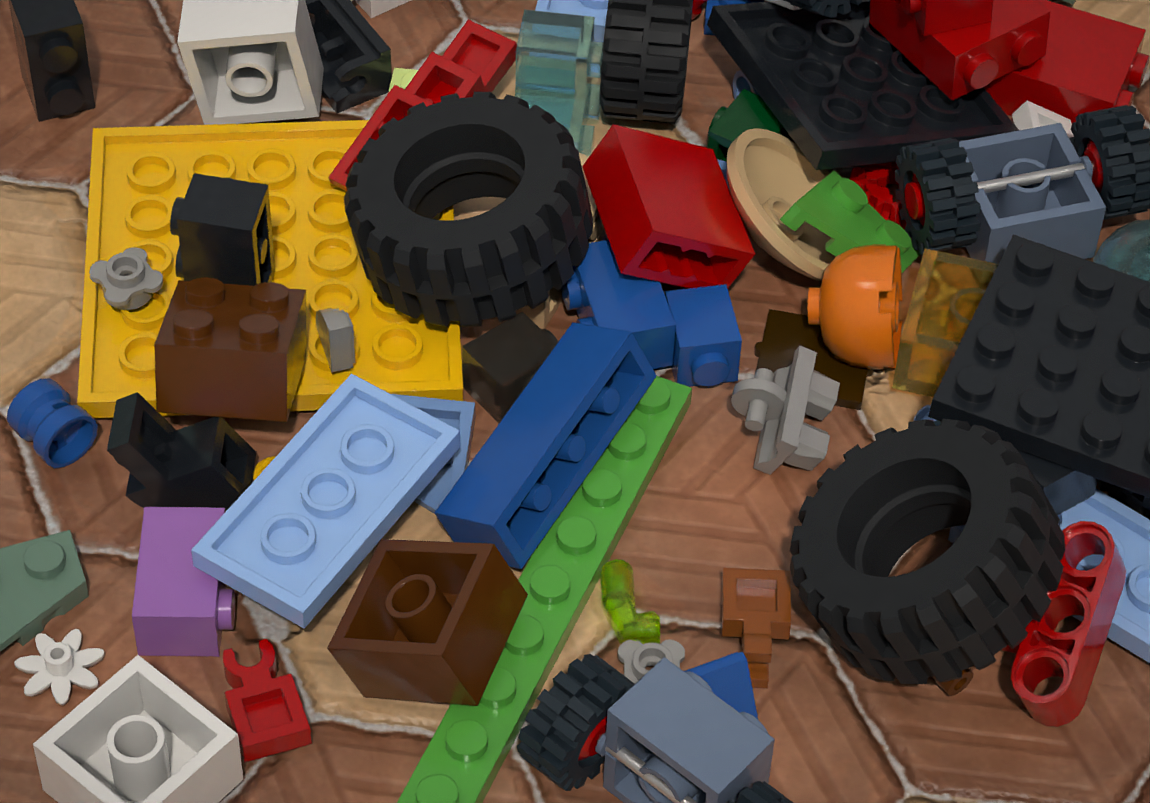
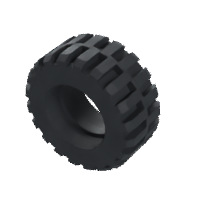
(476, 263)
(963, 601)

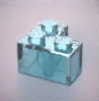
(556, 70)

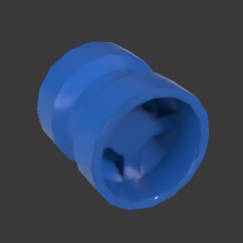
(44, 415)

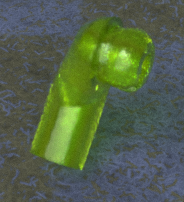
(620, 605)

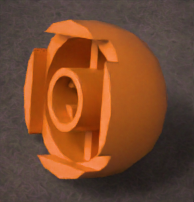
(860, 306)

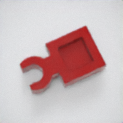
(263, 707)

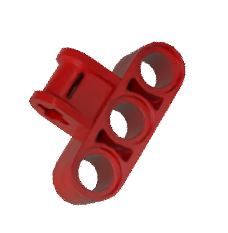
(1077, 652)

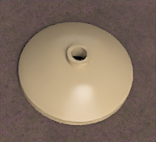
(765, 180)

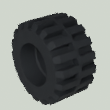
(645, 59)

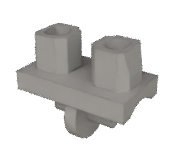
(777, 408)

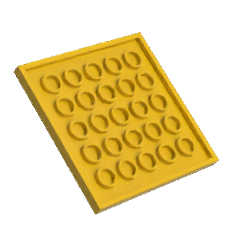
(130, 205)

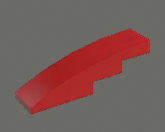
(470, 64)

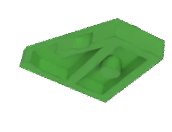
(843, 213)

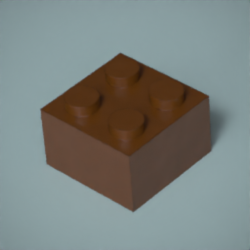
(231, 350)
(428, 621)

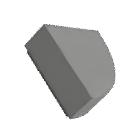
(336, 338)

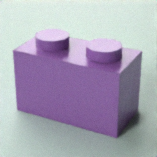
(175, 603)

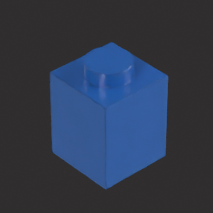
(705, 336)

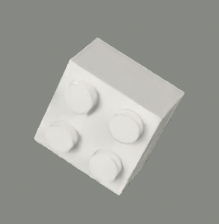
(251, 60)
(139, 744)

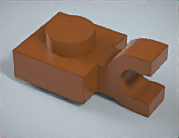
(758, 610)

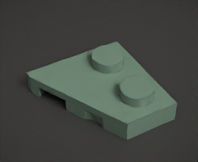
(37, 584)

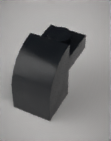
(181, 467)

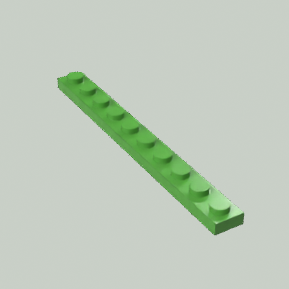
(559, 582)

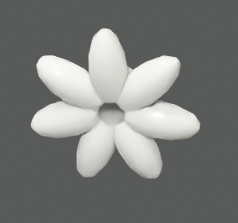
(60, 666)

